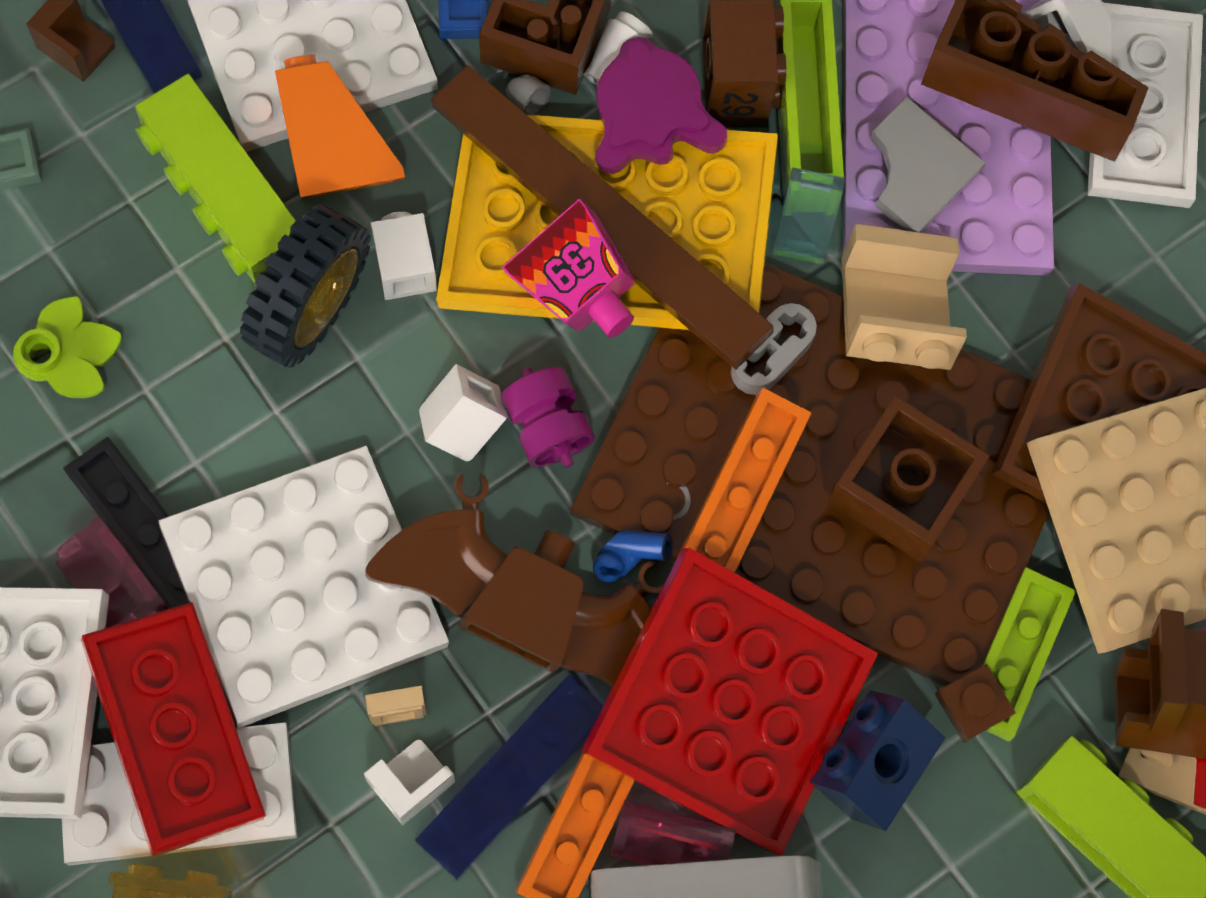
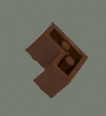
(543, 40)

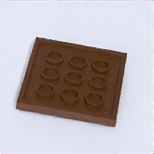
(1093, 368)

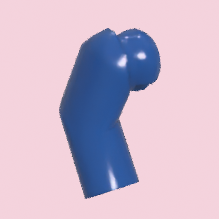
(627, 550)

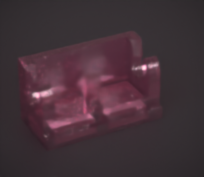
(99, 561)

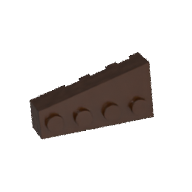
(1033, 77)

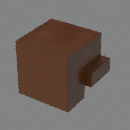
(1163, 690)

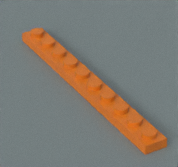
(721, 534)

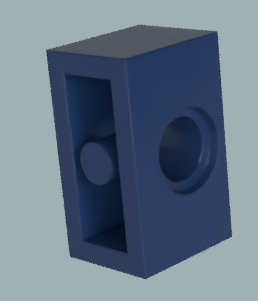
(877, 759)

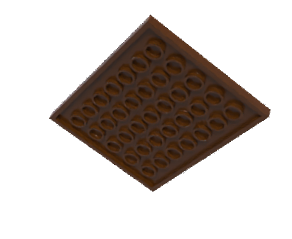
(805, 551)

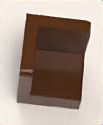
(69, 38)

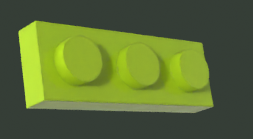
(1026, 641)

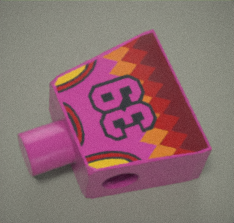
(576, 272)

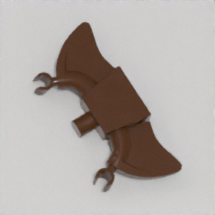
(527, 598)

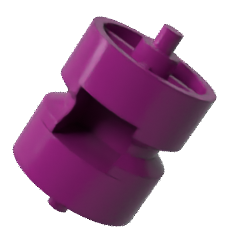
(550, 425)

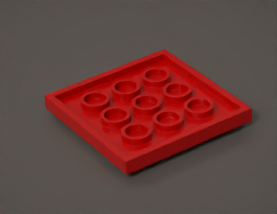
(730, 701)

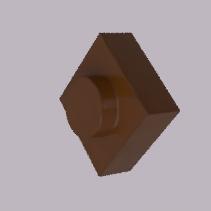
(975, 703)

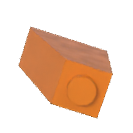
(329, 132)

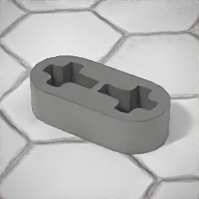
(782, 356)

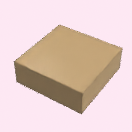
(396, 706)

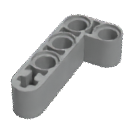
(713, 879)

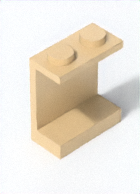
(899, 297)

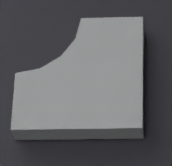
(923, 166)

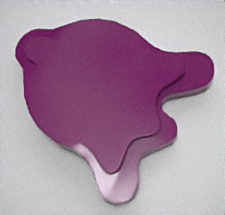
(650, 103)

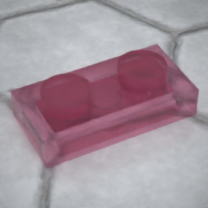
(668, 838)

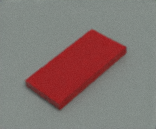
(172, 728)

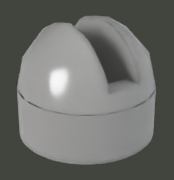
(528, 94)

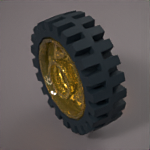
(305, 285)

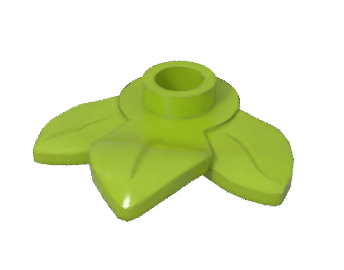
(74, 347)

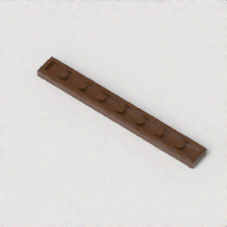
(560, 179)

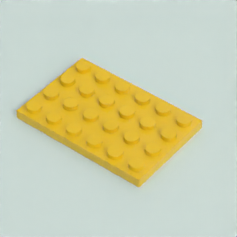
(703, 201)

